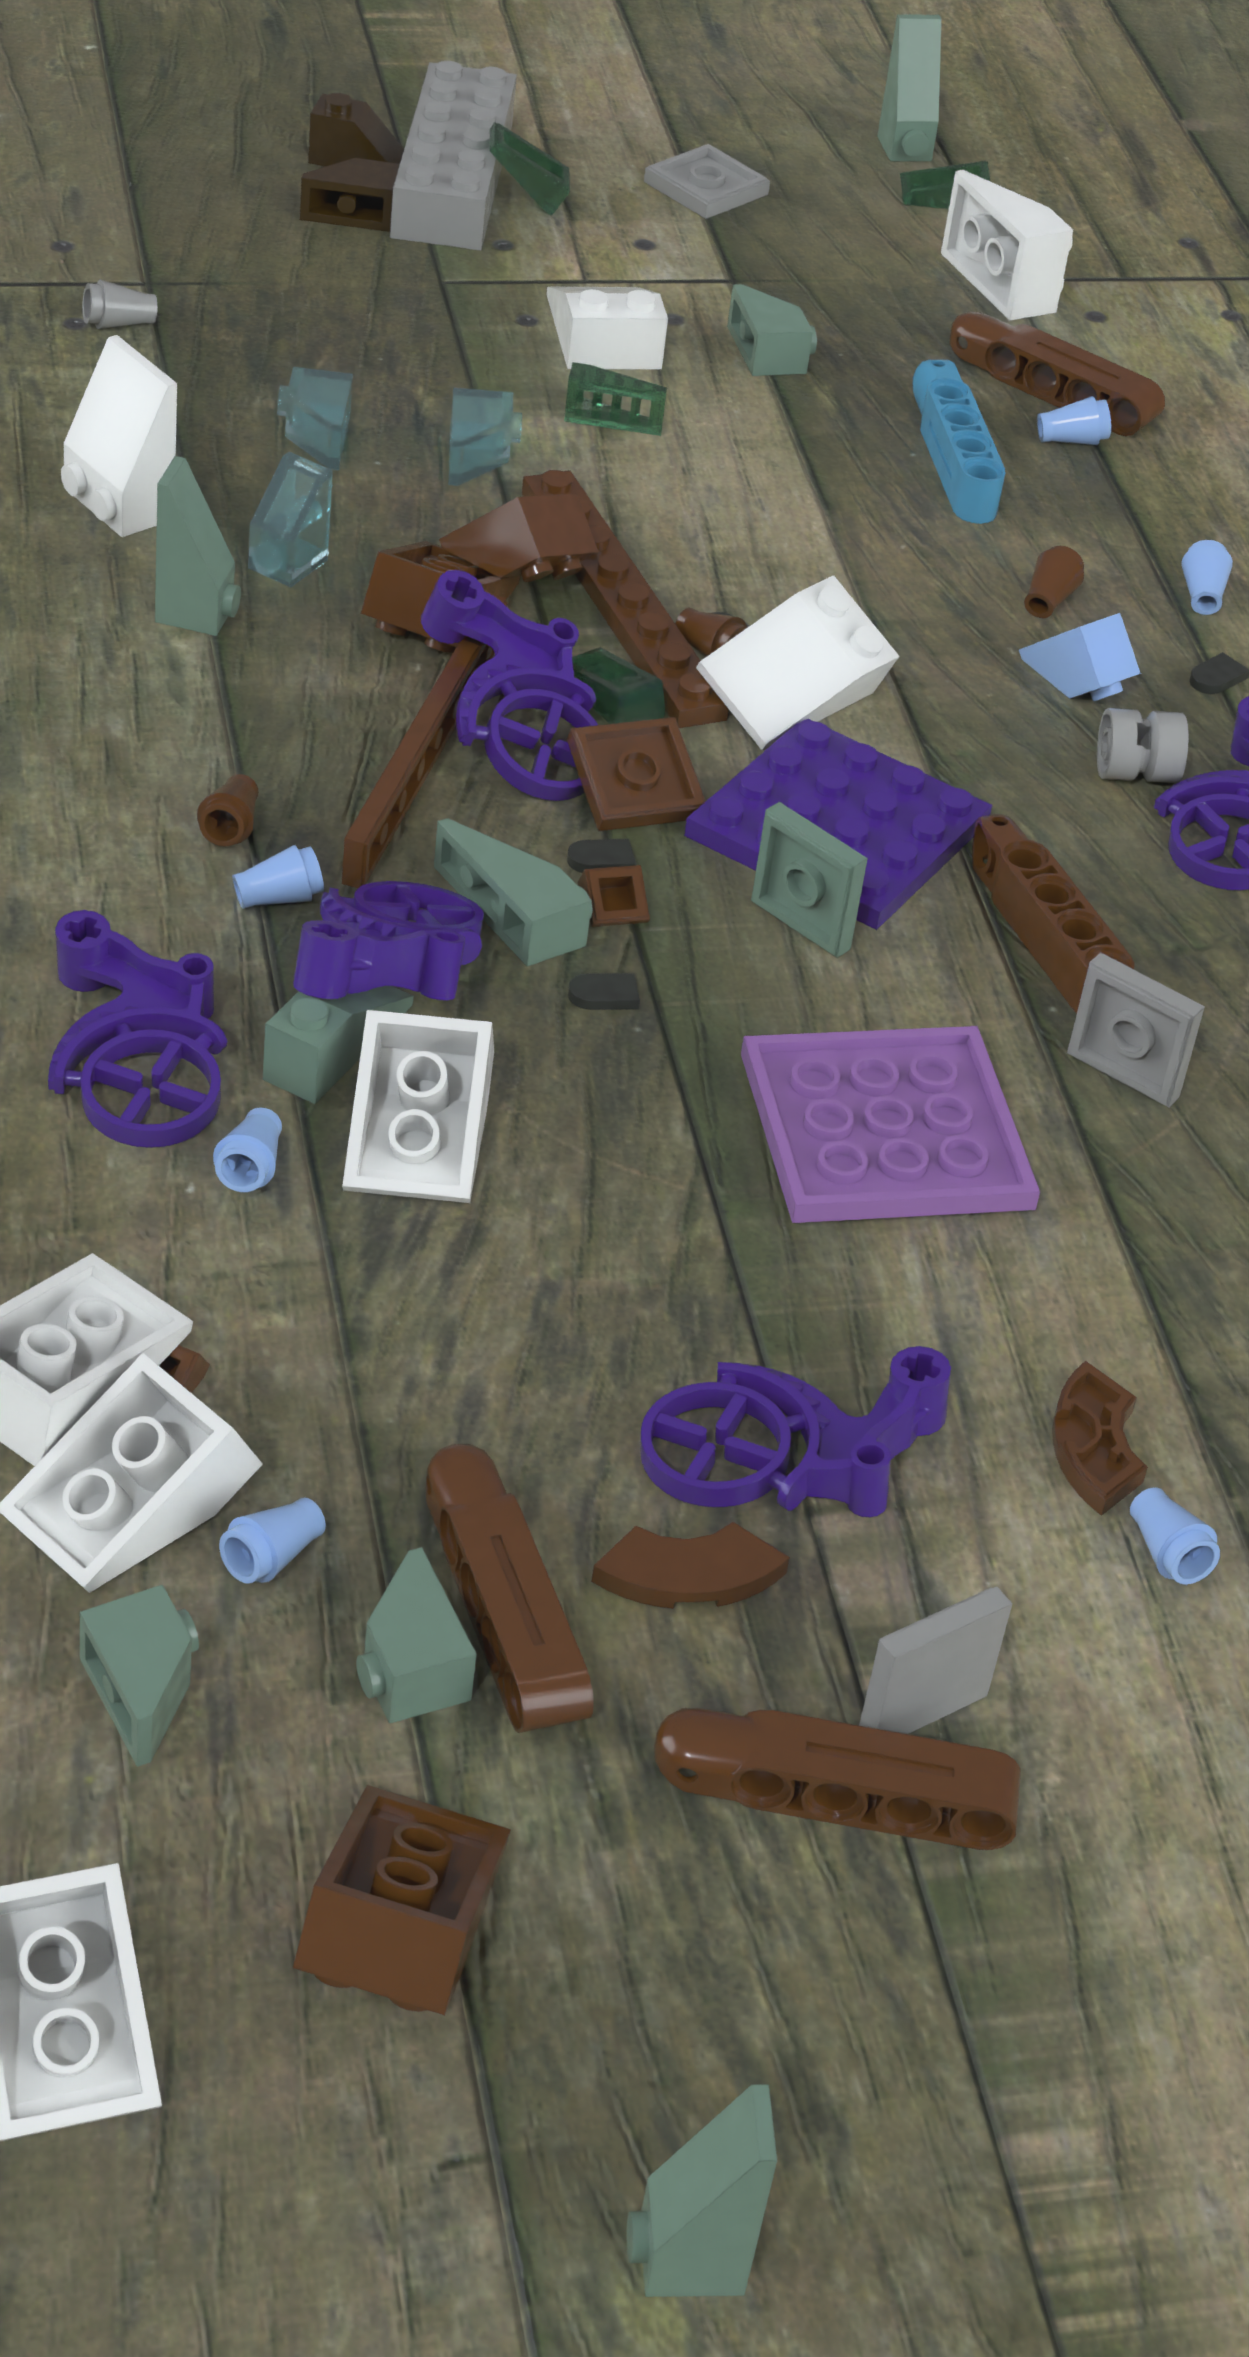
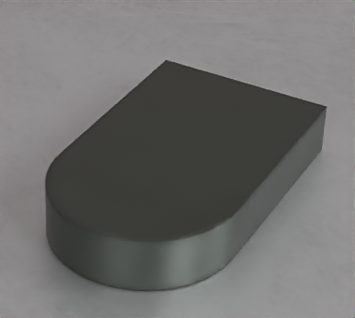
(1217, 674)
(600, 854)
(604, 991)

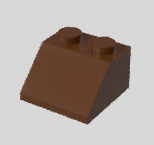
(527, 538)

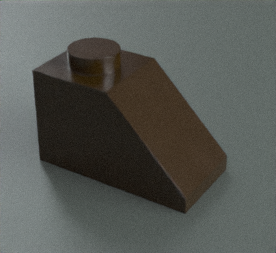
(349, 130)
(350, 194)

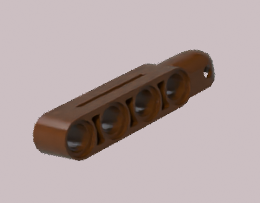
(1056, 370)
(1042, 905)
(507, 1592)
(844, 1774)

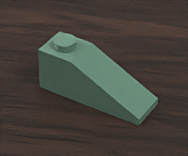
(912, 89)
(192, 558)
(522, 897)
(320, 1039)
(708, 2205)

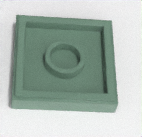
(808, 879)

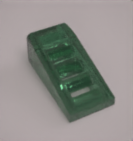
(532, 168)
(935, 185)
(595, 413)
(620, 687)

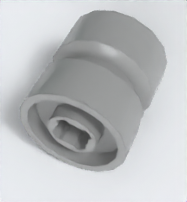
(1160, 751)

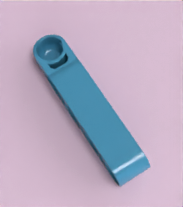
(958, 441)

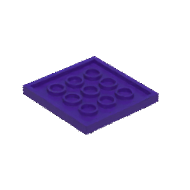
(858, 795)

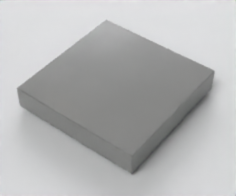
(706, 181)
(1135, 1029)
(936, 1664)

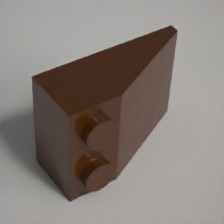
(405, 580)
(401, 1900)

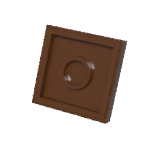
(635, 773)

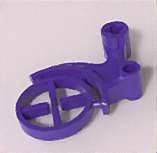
(528, 668)
(1203, 800)
(373, 945)
(159, 1011)
(844, 1454)

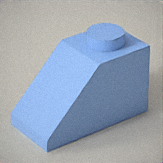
(1085, 659)

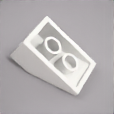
(1006, 246)
(610, 326)
(122, 439)
(799, 662)
(419, 1106)
(70, 1345)
(129, 1477)
(70, 2005)

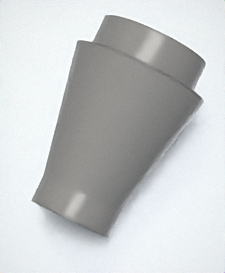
(115, 305)

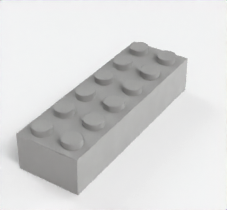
(447, 163)

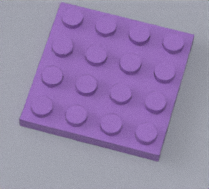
(887, 1124)

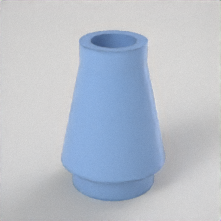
(1078, 423)
(1206, 575)
(283, 878)
(249, 1152)
(267, 1540)
(1177, 1540)

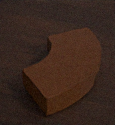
(1092, 1439)
(698, 1569)

